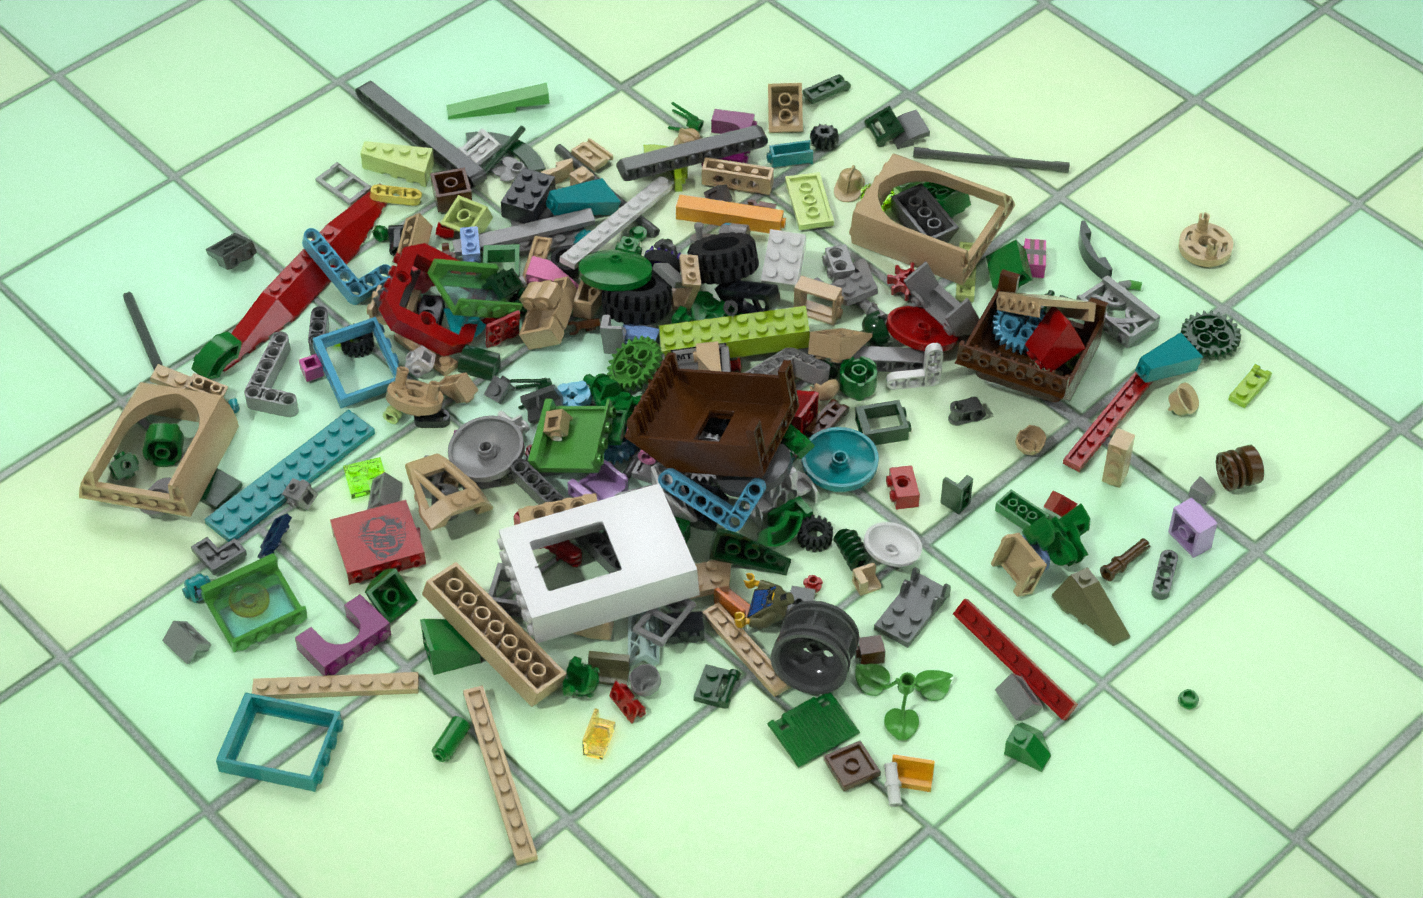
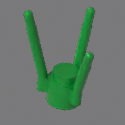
(692, 120)

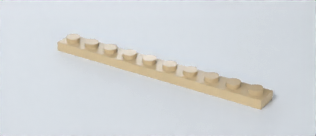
(500, 776)

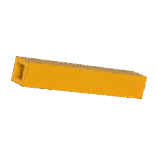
(720, 212)

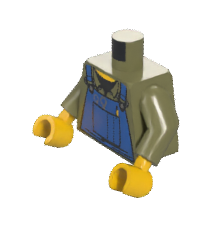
(767, 604)

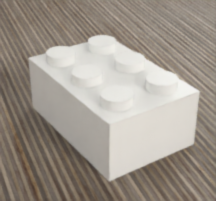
(784, 259)

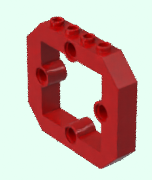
(422, 327)

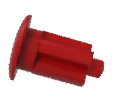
(736, 365)

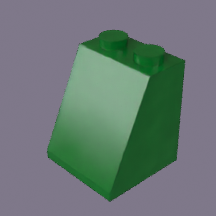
(446, 646)

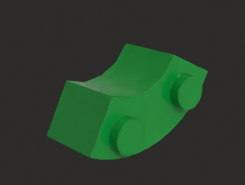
(216, 355)
(782, 531)

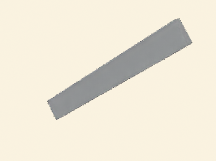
(536, 228)

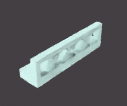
(648, 650)

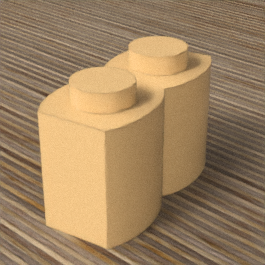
(541, 295)

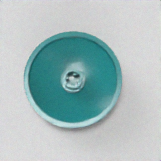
(841, 459)

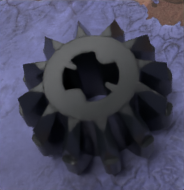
(824, 137)

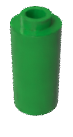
(450, 739)

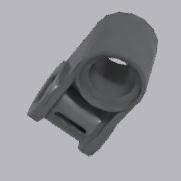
(967, 410)

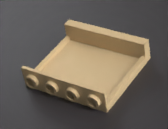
(1031, 304)

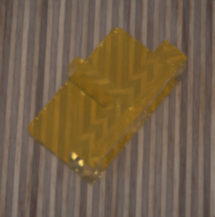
(597, 736)

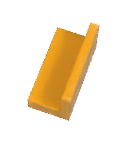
(914, 772)

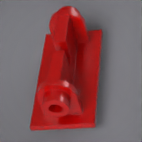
(623, 698)

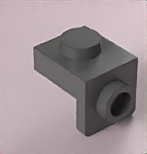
(498, 389)

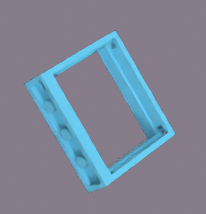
(345, 334)

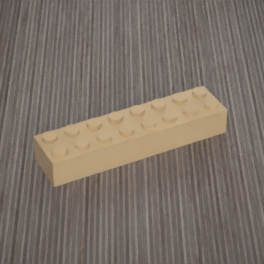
(494, 634)

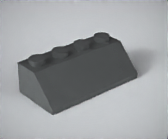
(923, 214)

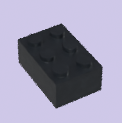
(527, 196)

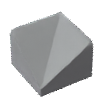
(1201, 491)

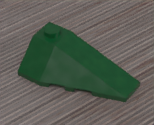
(743, 551)

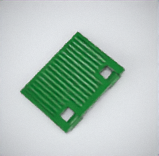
(813, 728)

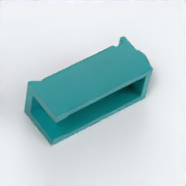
(790, 154)

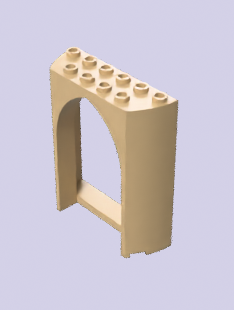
(880, 234)
(197, 466)

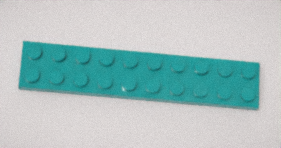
(305, 463)

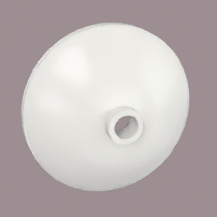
(892, 544)

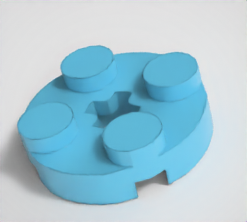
(579, 390)

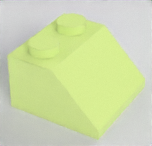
(467, 214)

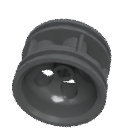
(819, 629)

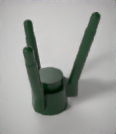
(537, 383)

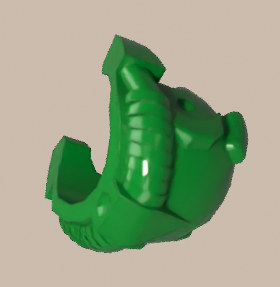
(580, 679)

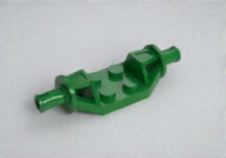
(605, 388)

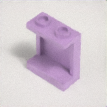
(604, 484)

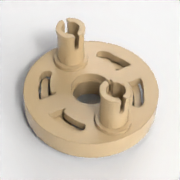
(1205, 234)
(414, 396)

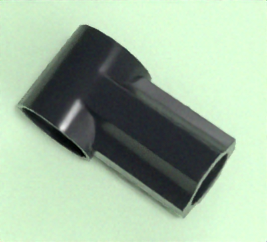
(394, 234)

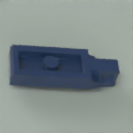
(273, 537)

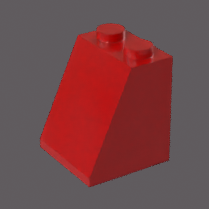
(1053, 341)
(807, 409)

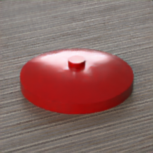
(918, 328)

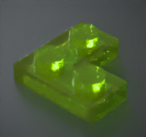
(359, 473)

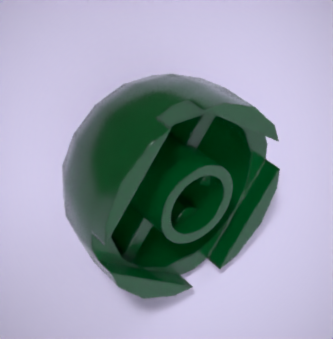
(876, 326)

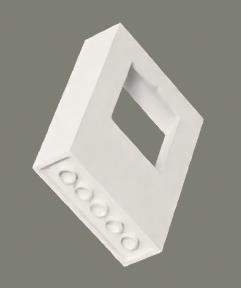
(645, 541)

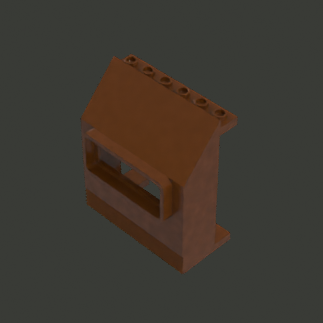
(1016, 369)
(684, 400)

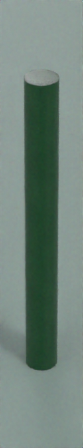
(504, 149)

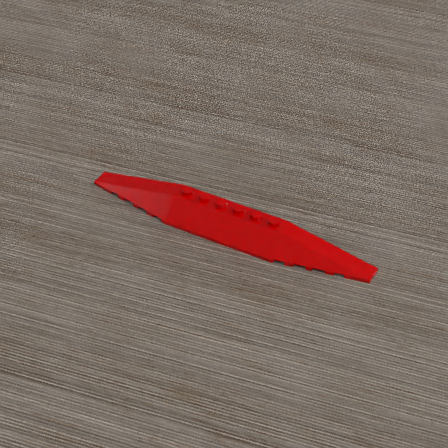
(303, 279)

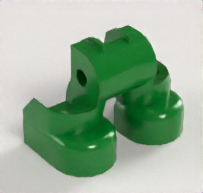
(1061, 536)

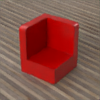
(1059, 504)

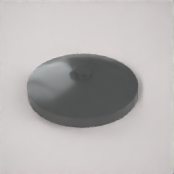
(775, 474)

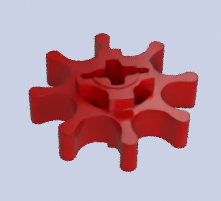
(897, 279)

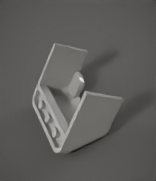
(954, 316)

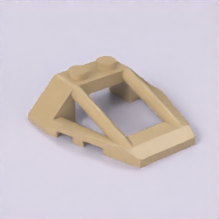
(446, 506)

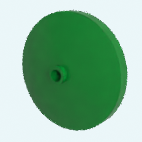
(615, 270)

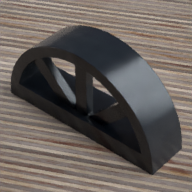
(755, 291)

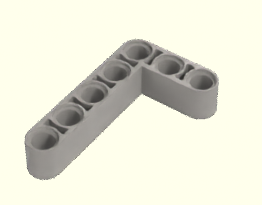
(803, 366)
(259, 389)

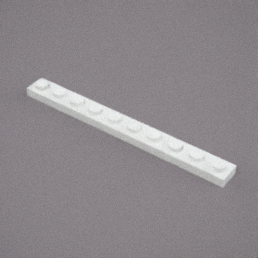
(617, 222)

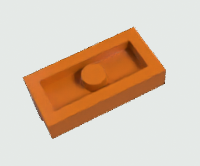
(731, 602)

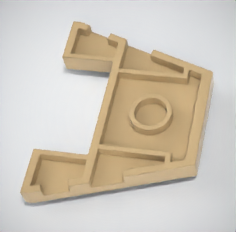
(713, 575)

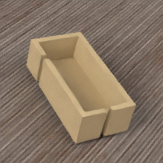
(547, 327)

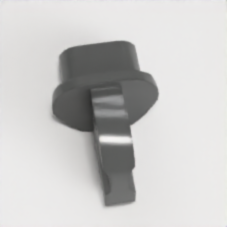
(666, 244)

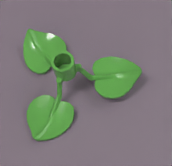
(902, 722)

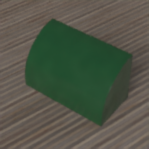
(479, 362)

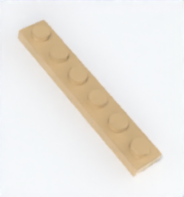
(744, 648)

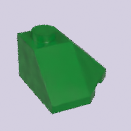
(1027, 746)

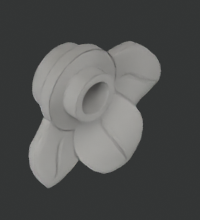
(509, 170)

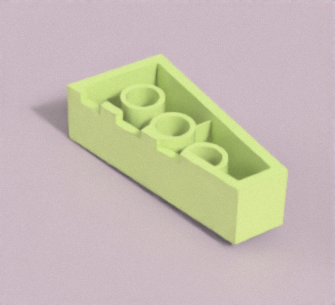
(398, 161)

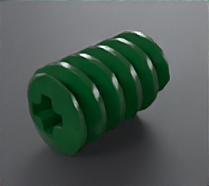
(852, 548)

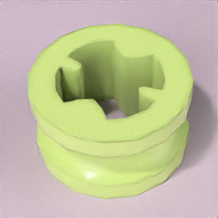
(392, 415)

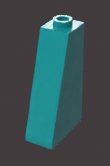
(586, 195)
(1169, 359)

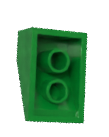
(950, 199)

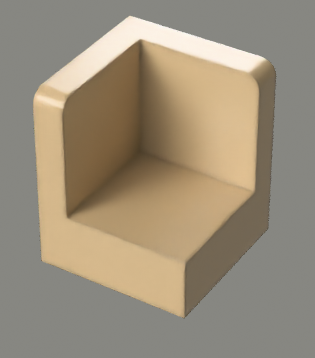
(865, 579)

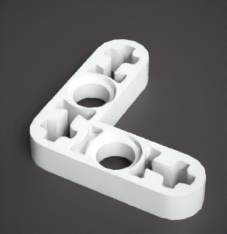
(896, 380)

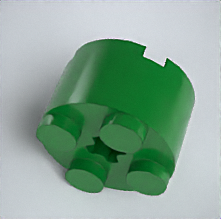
(858, 377)
(163, 444)

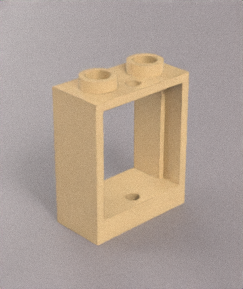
(823, 290)

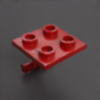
(501, 329)

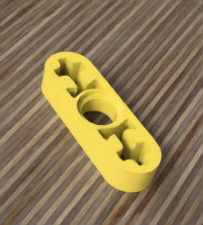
(407, 196)

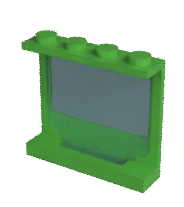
(462, 289)
(281, 613)

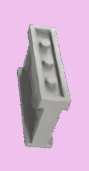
(1131, 304)

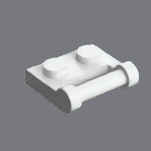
(483, 149)

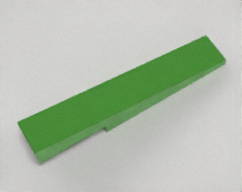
(500, 103)

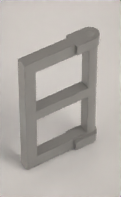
(336, 190)
(689, 604)

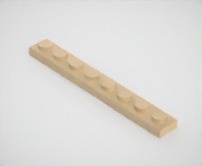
(337, 685)

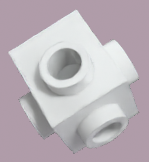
(420, 361)

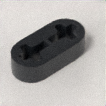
(433, 420)

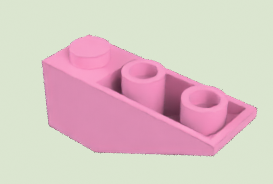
(544, 270)

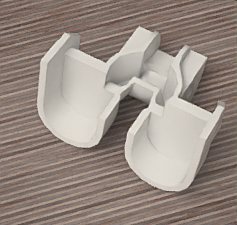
(796, 482)

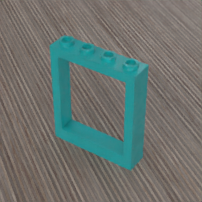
(284, 709)

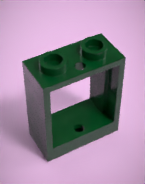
(883, 409)

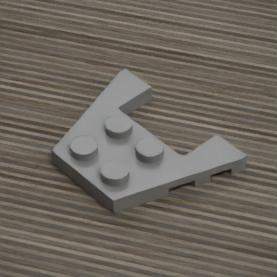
(858, 285)

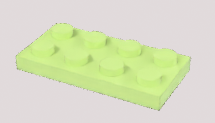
(809, 201)

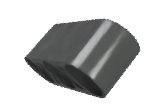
(318, 325)

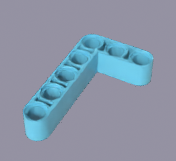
(342, 270)
(712, 500)

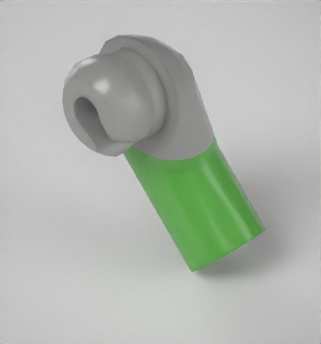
(1131, 284)

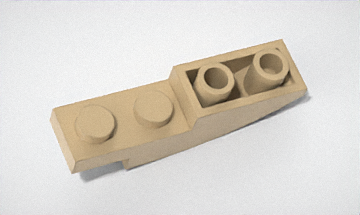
(171, 378)

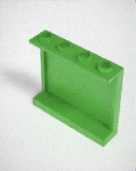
(582, 448)

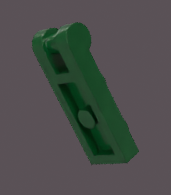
(826, 88)

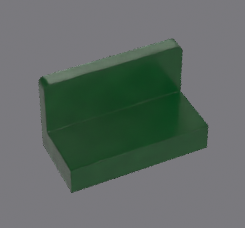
(955, 495)

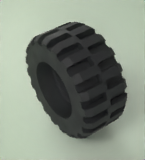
(725, 257)
(639, 305)

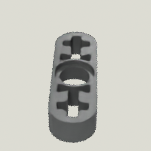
(1167, 582)

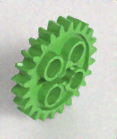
(639, 352)

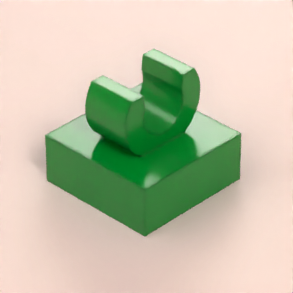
(681, 316)

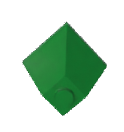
(390, 594)

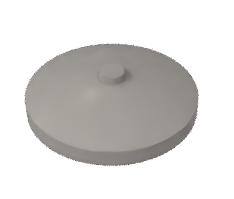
(486, 447)

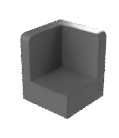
(719, 192)

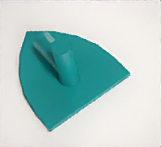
(456, 322)

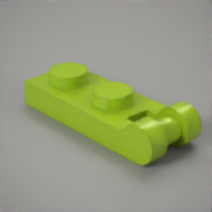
(1249, 386)

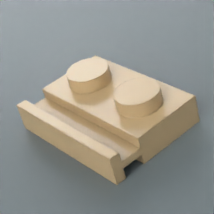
(592, 154)

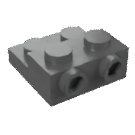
(232, 251)

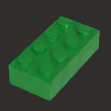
(1018, 509)

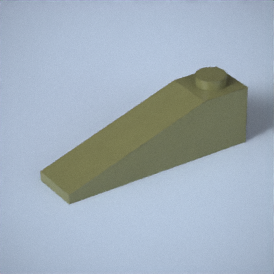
(1087, 601)

